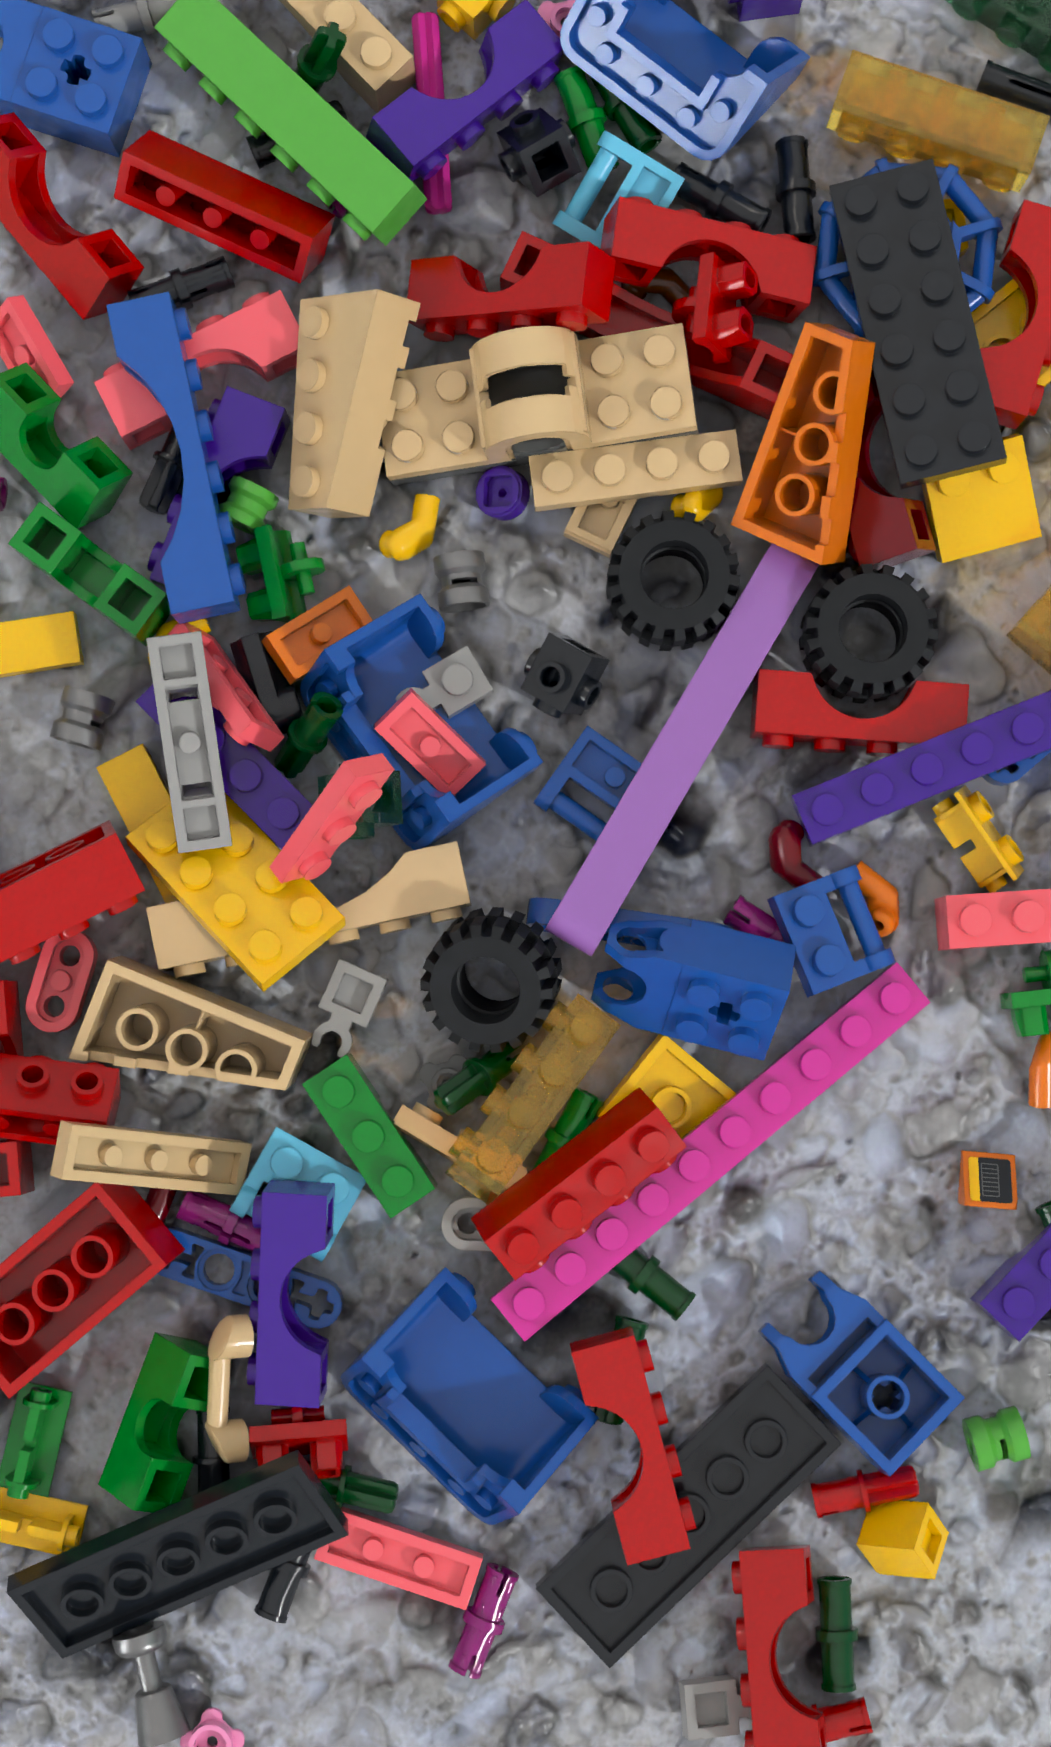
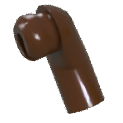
(665, 283)

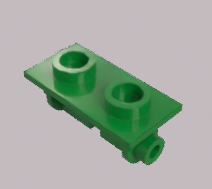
(34, 1440)

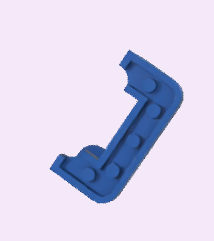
(679, 70)
(366, 677)
(466, 1402)

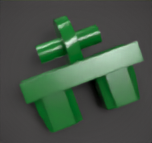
(285, 573)
(1029, 1006)

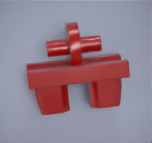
(711, 308)
(305, 1431)

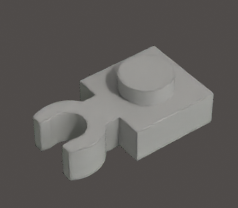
(453, 683)
(351, 999)
(711, 1707)

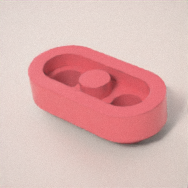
(58, 979)

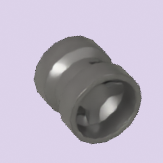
(461, 581)
(82, 718)

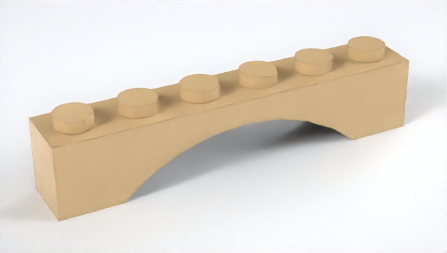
(372, 58)
(418, 885)

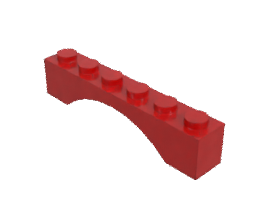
(748, 380)

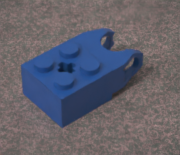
(70, 75)
(699, 983)
(846, 1366)

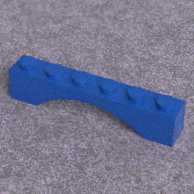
(197, 563)

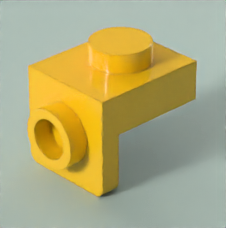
(472, 15)

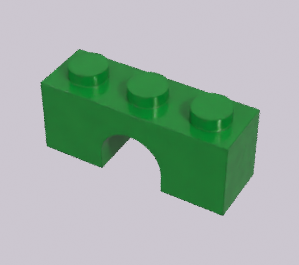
(75, 481)
(91, 573)
(369, 1135)
(145, 1460)

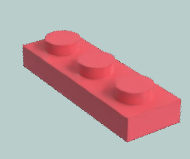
(232, 696)
(332, 818)
(404, 1559)

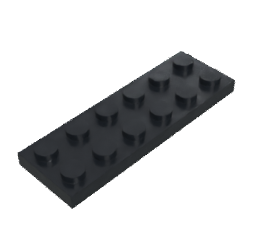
(921, 324)
(734, 1475)
(178, 1554)

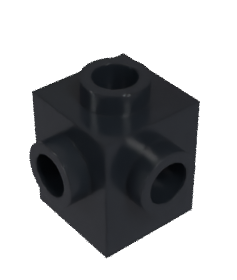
(538, 151)
(563, 676)

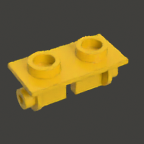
(992, 853)
(41, 1522)

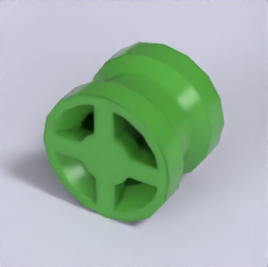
(248, 504)

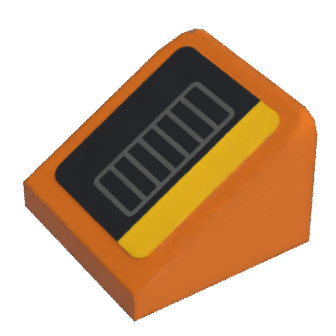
(987, 1180)

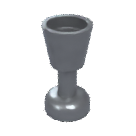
(156, 1704)

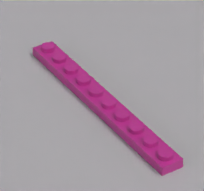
(715, 1148)

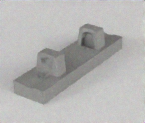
(189, 741)

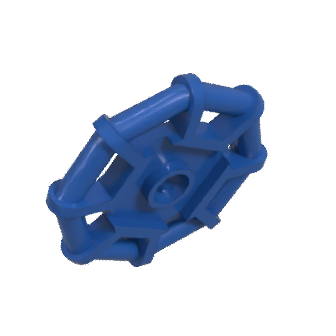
(983, 229)

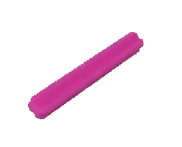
(430, 82)

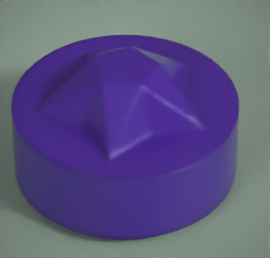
(502, 493)

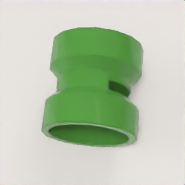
(996, 1438)

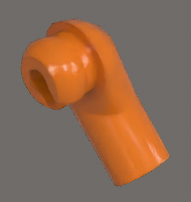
(881, 899)
(1040, 1074)

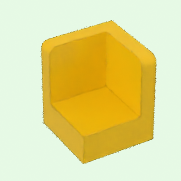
(903, 1539)

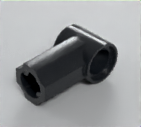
(266, 680)

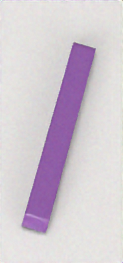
(681, 749)

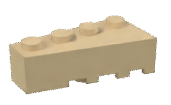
(343, 398)
(182, 1029)

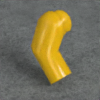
(697, 502)
(414, 535)

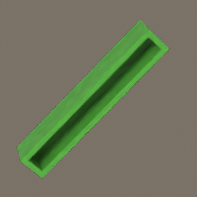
(292, 115)

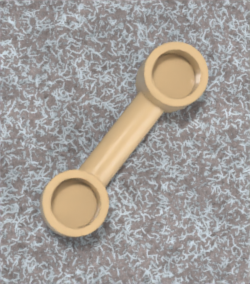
(229, 1340)

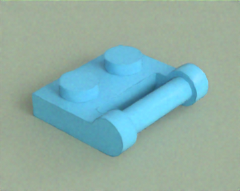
(645, 179)
(294, 1160)

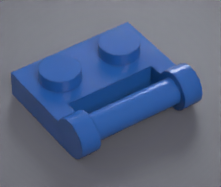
(598, 769)
(811, 925)

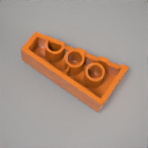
(811, 448)

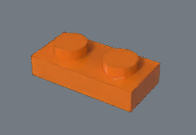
(304, 638)

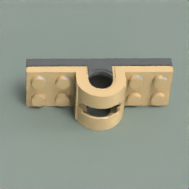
(537, 396)

